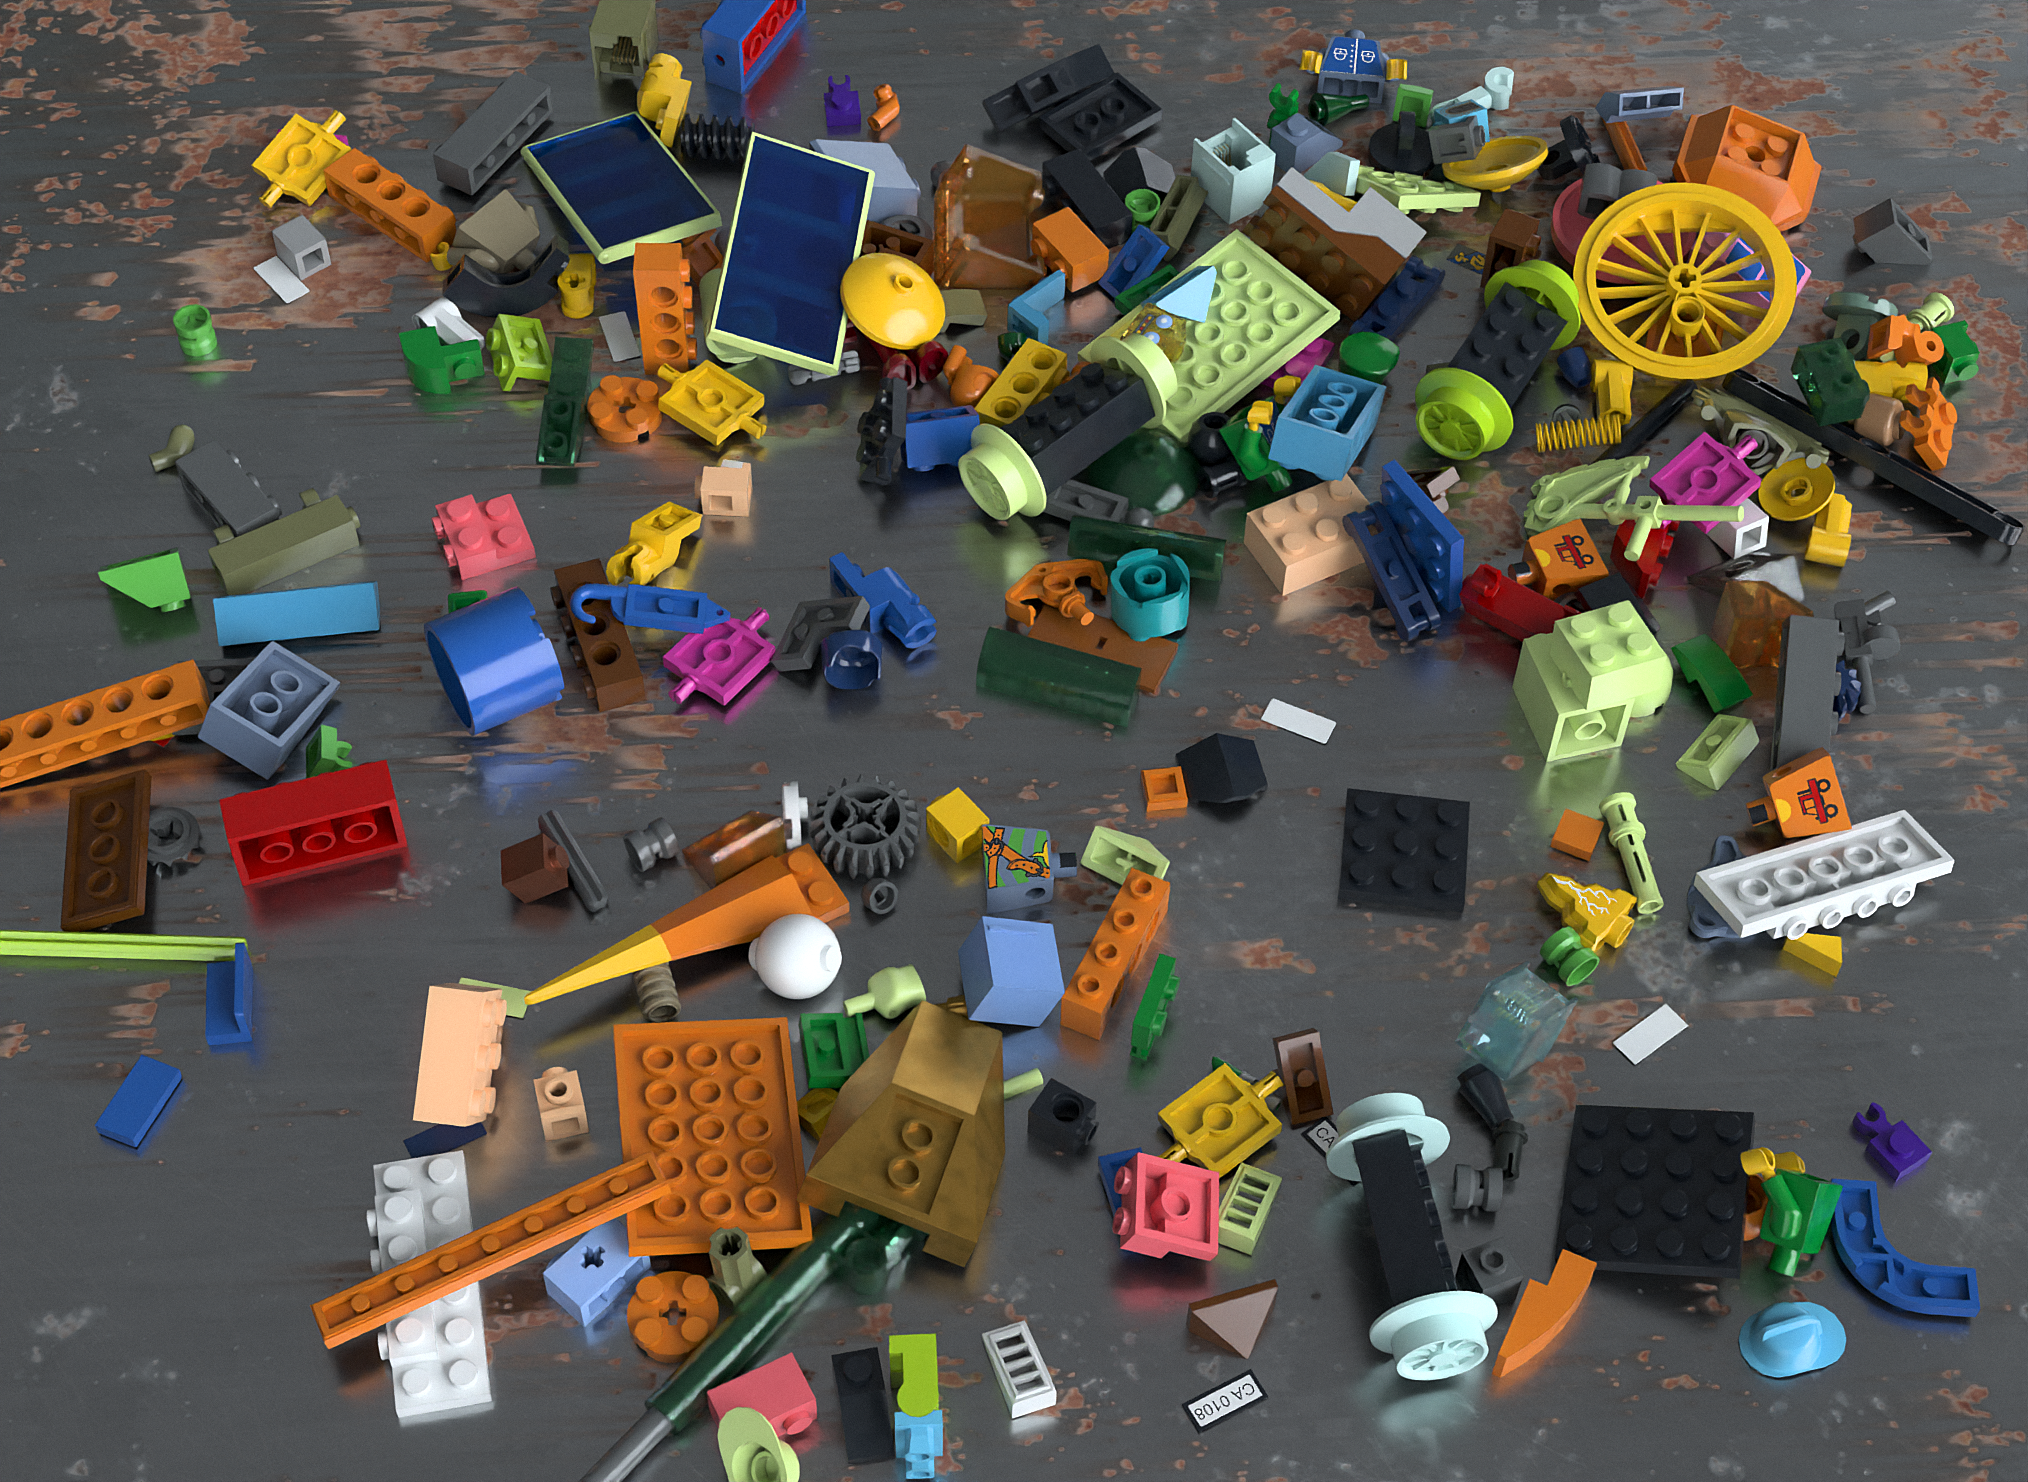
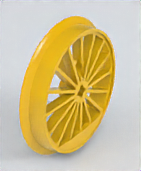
(1675, 210)

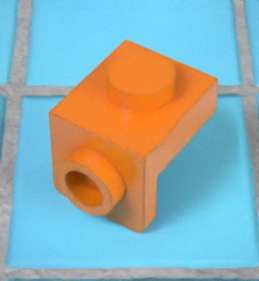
(701, 254)

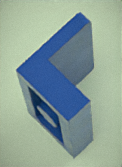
(230, 999)

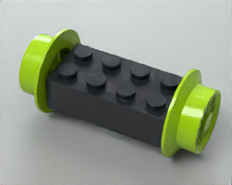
(1470, 400)

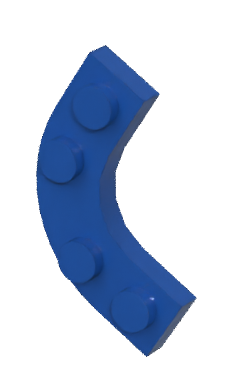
(1886, 1271)

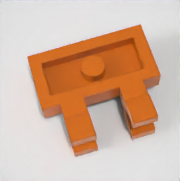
(1934, 427)

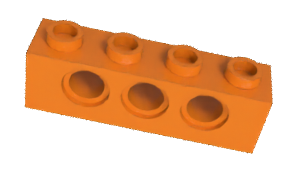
(390, 204)
(663, 306)
(1114, 954)

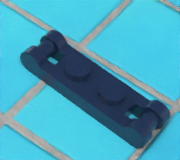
(1401, 300)
(1392, 570)

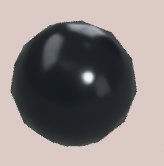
(1206, 439)

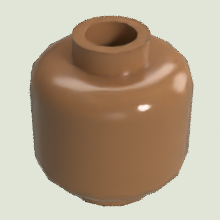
(1880, 420)

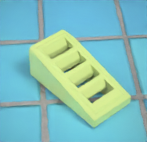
(1233, 1234)

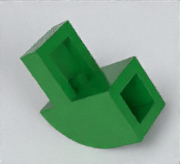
(434, 366)

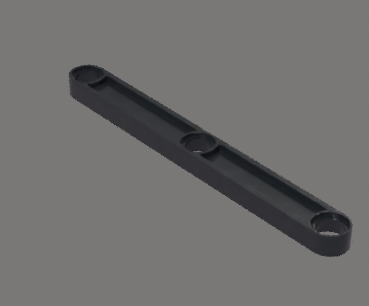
(1876, 458)

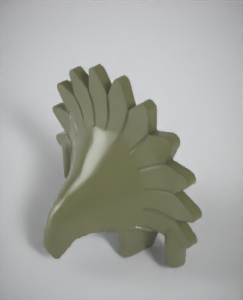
(1775, 439)

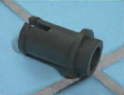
(1509, 1141)

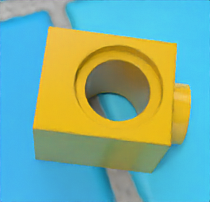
(955, 824)

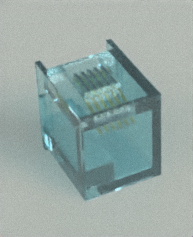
(1514, 1022)

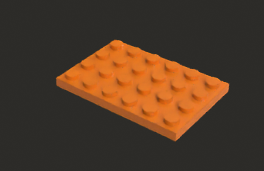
(723, 1127)

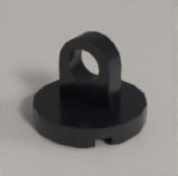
(1401, 147)
(1570, 153)

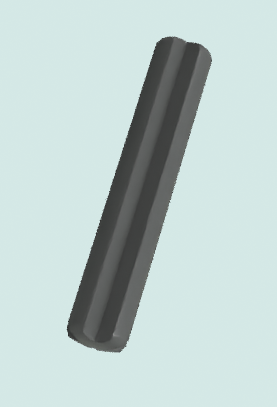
(579, 869)

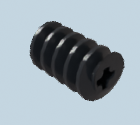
(715, 136)

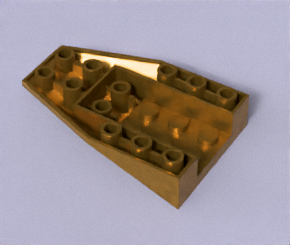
(919, 1132)

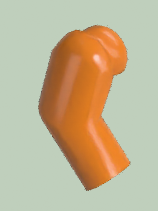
(887, 107)

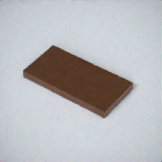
(106, 852)

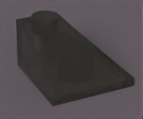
(1755, 566)

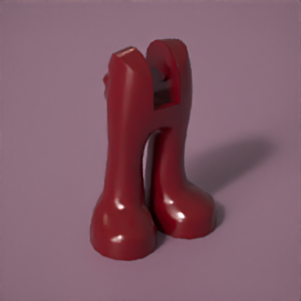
(923, 361)

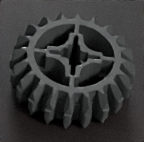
(863, 842)

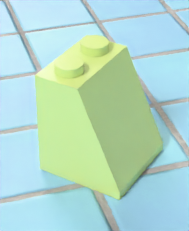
(1556, 713)

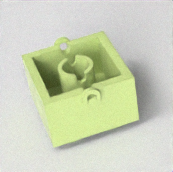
(1607, 655)

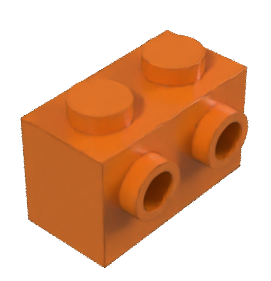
(1070, 247)

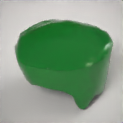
(1368, 356)

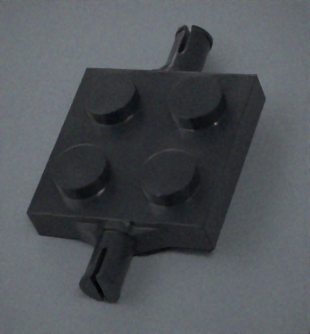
(882, 431)

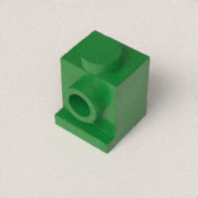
(1959, 353)

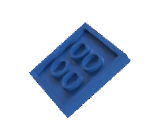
(1426, 534)

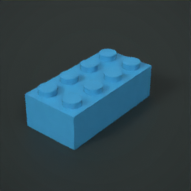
(1326, 423)

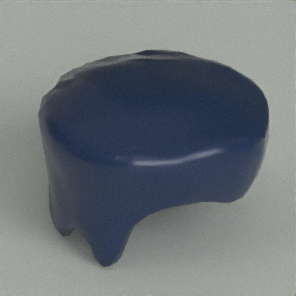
(851, 659)

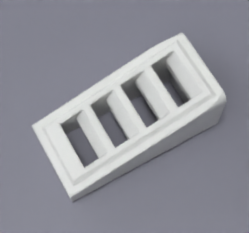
(1028, 1399)

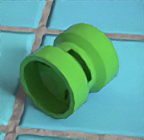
(1144, 207)
(195, 330)
(1569, 956)

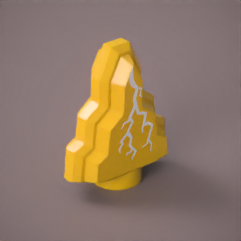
(1590, 909)

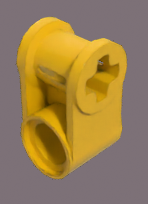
(578, 285)

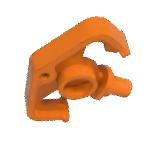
(1055, 587)

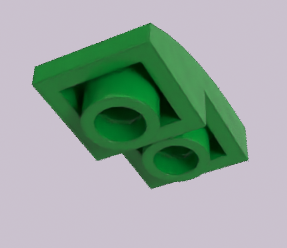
(1716, 673)

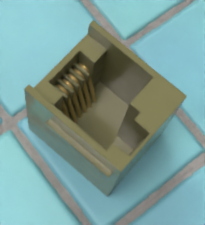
(623, 37)

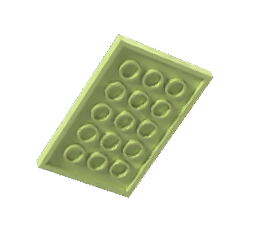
(1251, 329)

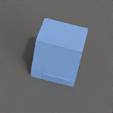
(1010, 971)

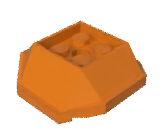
(1752, 160)

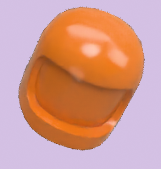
(967, 380)

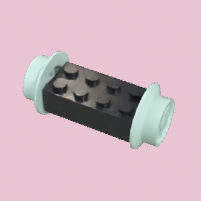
(1432, 1324)

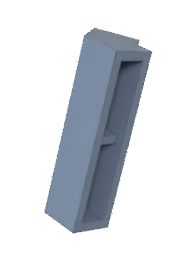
(1641, 103)

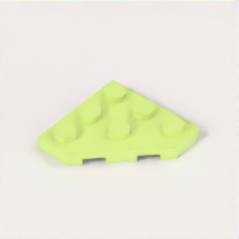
(1412, 192)

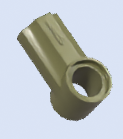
(733, 1267)

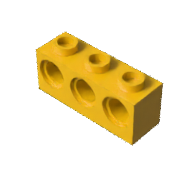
(1024, 382)

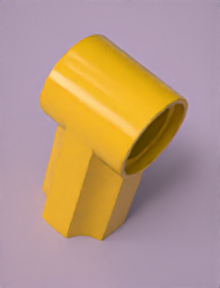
(1612, 387)
(1829, 536)

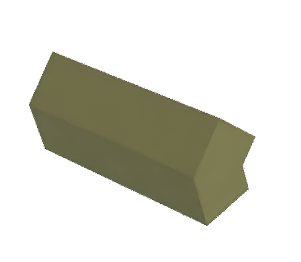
(1178, 213)

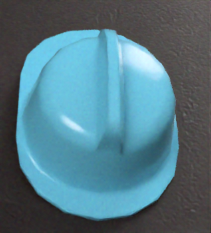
(1791, 1339)

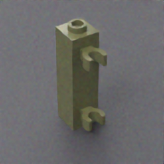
(284, 545)

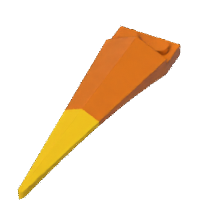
(715, 920)

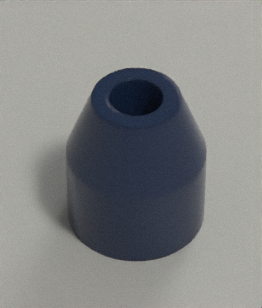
(1575, 367)

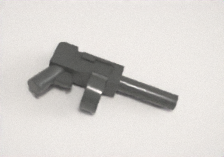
(1864, 643)

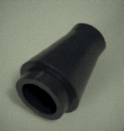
(1485, 1094)

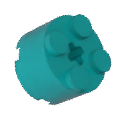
(1150, 594)

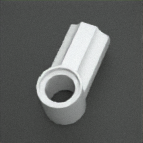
(448, 323)

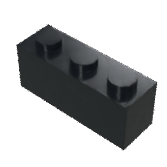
(1076, 184)

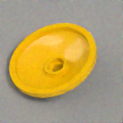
(1499, 163)
(892, 301)

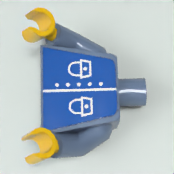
(1353, 67)

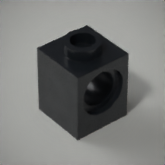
(1059, 1101)

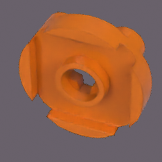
(620, 392)
(667, 1291)

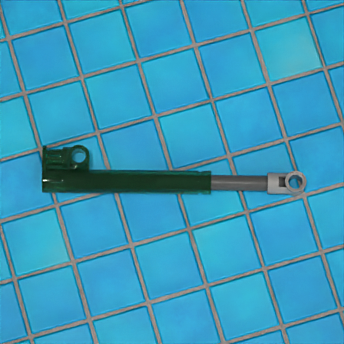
(836, 1250)

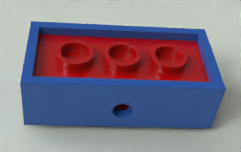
(744, 37)

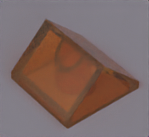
(736, 847)

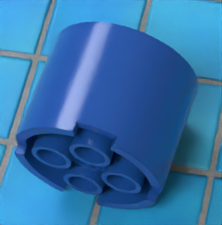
(494, 660)

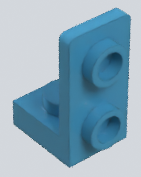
(1027, 310)

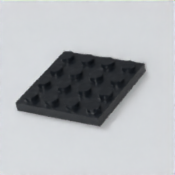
(1657, 1190)

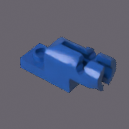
(889, 598)

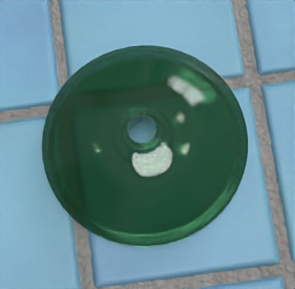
(1149, 470)

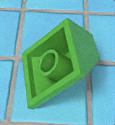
(150, 579)

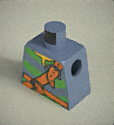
(1021, 867)

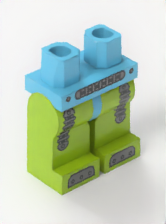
(918, 1413)

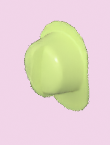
(753, 1449)

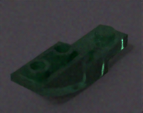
(566, 403)

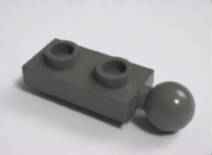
(1094, 502)

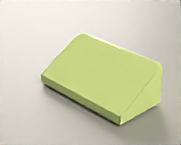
(1719, 750)

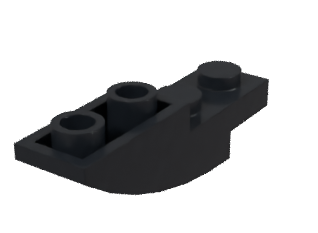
(1047, 87)

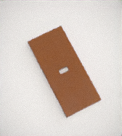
(1150, 655)

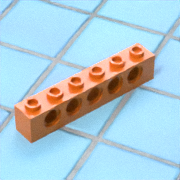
(102, 722)

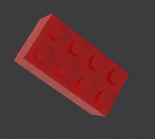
(313, 822)

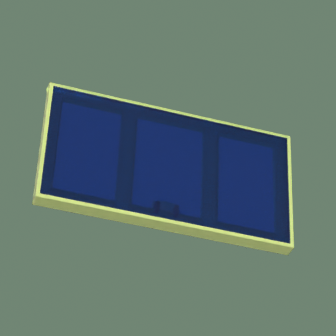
(620, 186)
(786, 252)

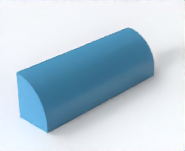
(297, 613)

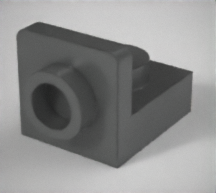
(1456, 141)

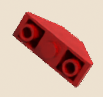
(1646, 569)

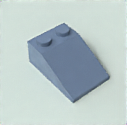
(267, 709)

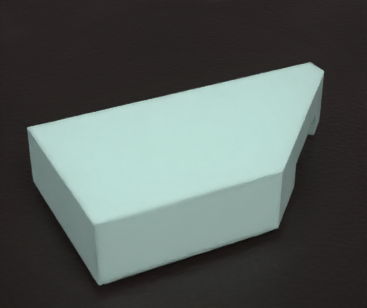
(1336, 172)

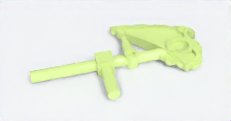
(1576, 491)

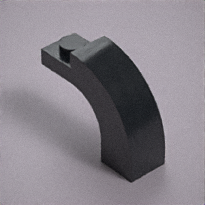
(512, 294)

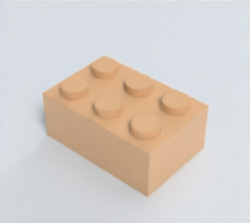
(1304, 534)
(459, 1054)

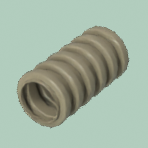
(657, 993)

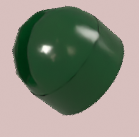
(1010, 343)

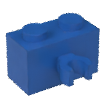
(938, 436)

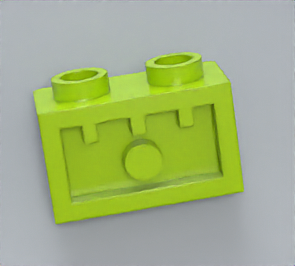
(518, 350)

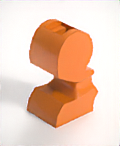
(1905, 339)

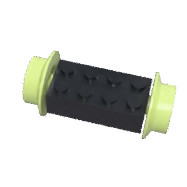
(1069, 429)

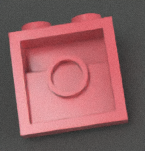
(482, 534)
(1167, 1208)

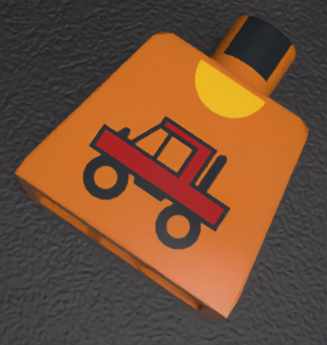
(1559, 561)
(1802, 798)

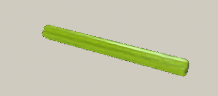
(119, 945)

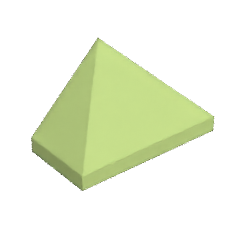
(1116, 852)

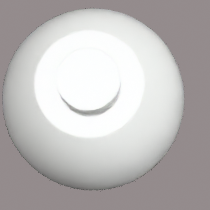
(796, 956)

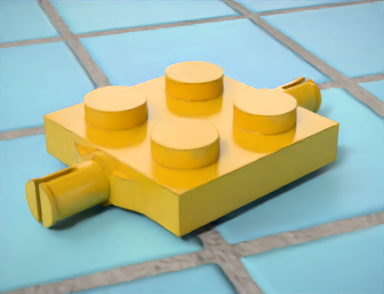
(298, 157)
(711, 402)
(1221, 1120)

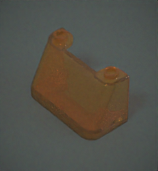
(985, 224)

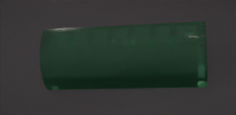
(1110, 540)
(1058, 676)

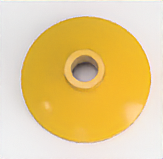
(1796, 490)

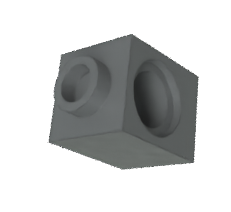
(1490, 1271)

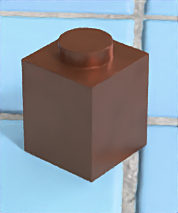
(534, 868)

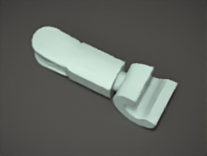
(1494, 94)

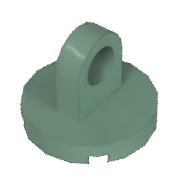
(1855, 316)

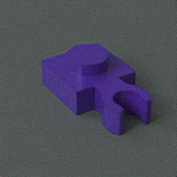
(841, 104)
(1894, 1146)

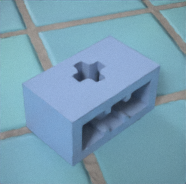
(594, 1271)

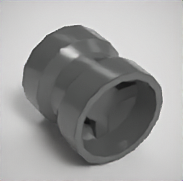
(654, 842)
(1477, 1188)

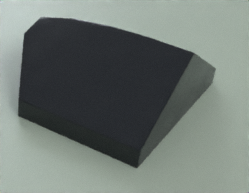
(1139, 170)
(1613, 591)
(1221, 769)

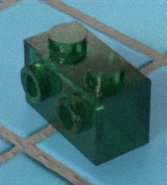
(1830, 381)

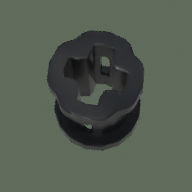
(1220, 477)

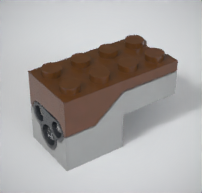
(1330, 249)

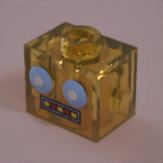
(1162, 328)

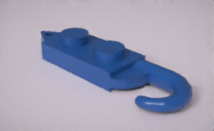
(652, 607)

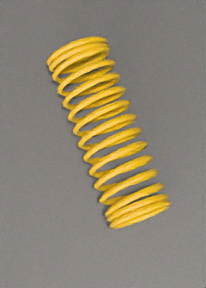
(1541, 440)

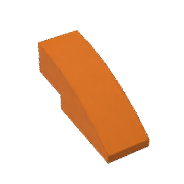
(1544, 1311)

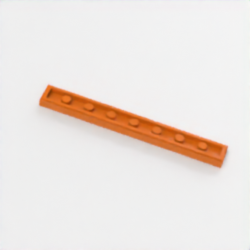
(489, 1249)

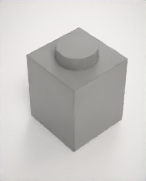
(301, 247)

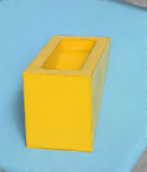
(1817, 950)

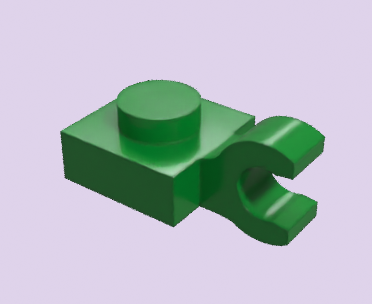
(1284, 106)

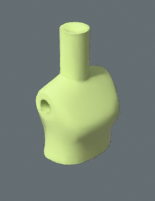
(889, 993)

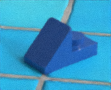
(1134, 261)

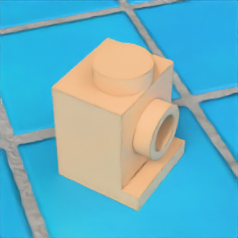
(725, 490)
(561, 1104)

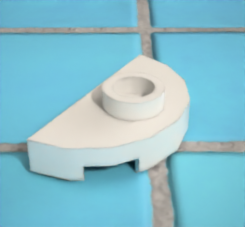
(794, 811)

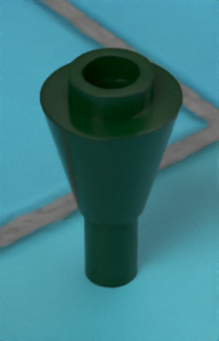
(1329, 107)

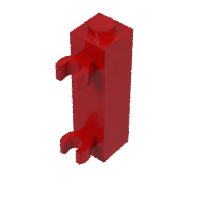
(1509, 604)

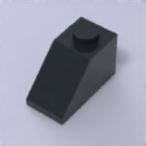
(862, 1405)

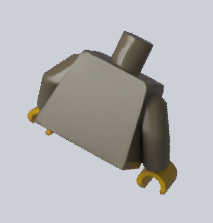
(495, 236)

